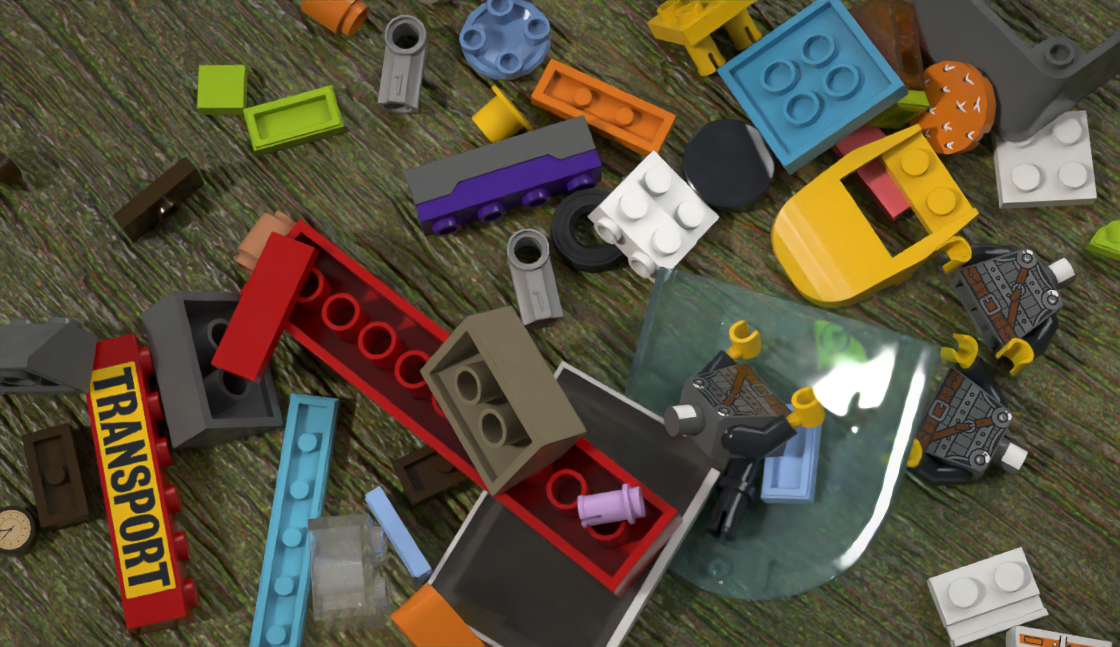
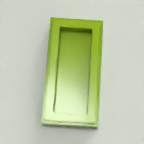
(294, 120)

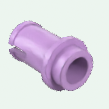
(611, 506)

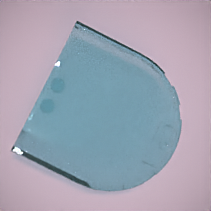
(872, 402)

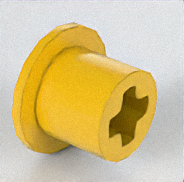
(500, 118)

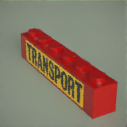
(138, 490)

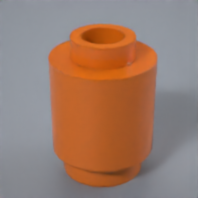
(337, 15)

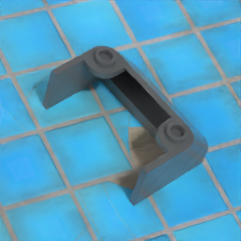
(1028, 83)

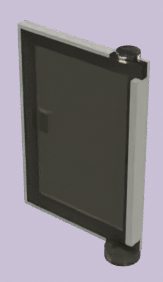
(527, 592)

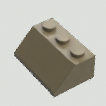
(501, 399)

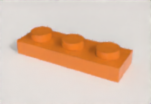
(606, 108)

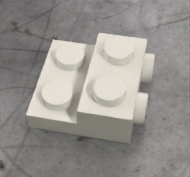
(652, 217)

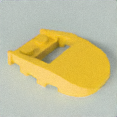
(831, 245)

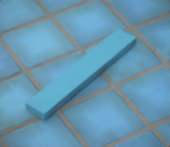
(297, 497)

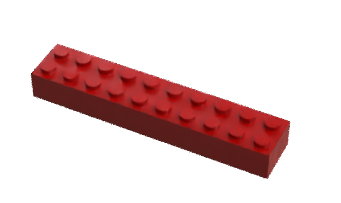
(380, 348)

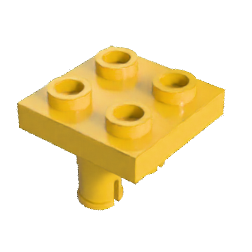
(693, 22)

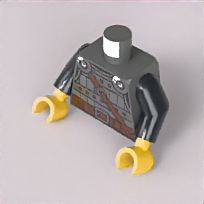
(1008, 296)
(735, 411)
(964, 424)

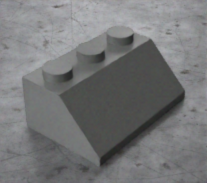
(45, 357)
(199, 400)

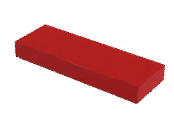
(265, 307)

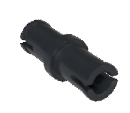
(734, 493)

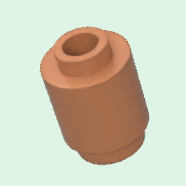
(256, 239)

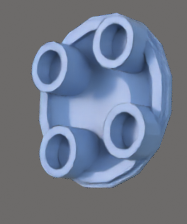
(505, 39)

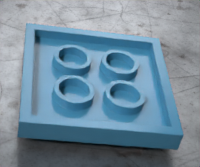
(812, 82)

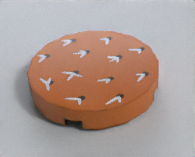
(959, 107)

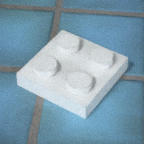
(1047, 167)

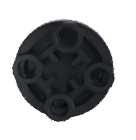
(729, 165)

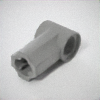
(403, 67)
(534, 282)

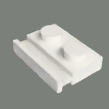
(987, 597)

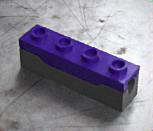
(504, 176)

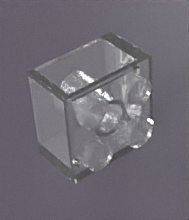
(347, 573)

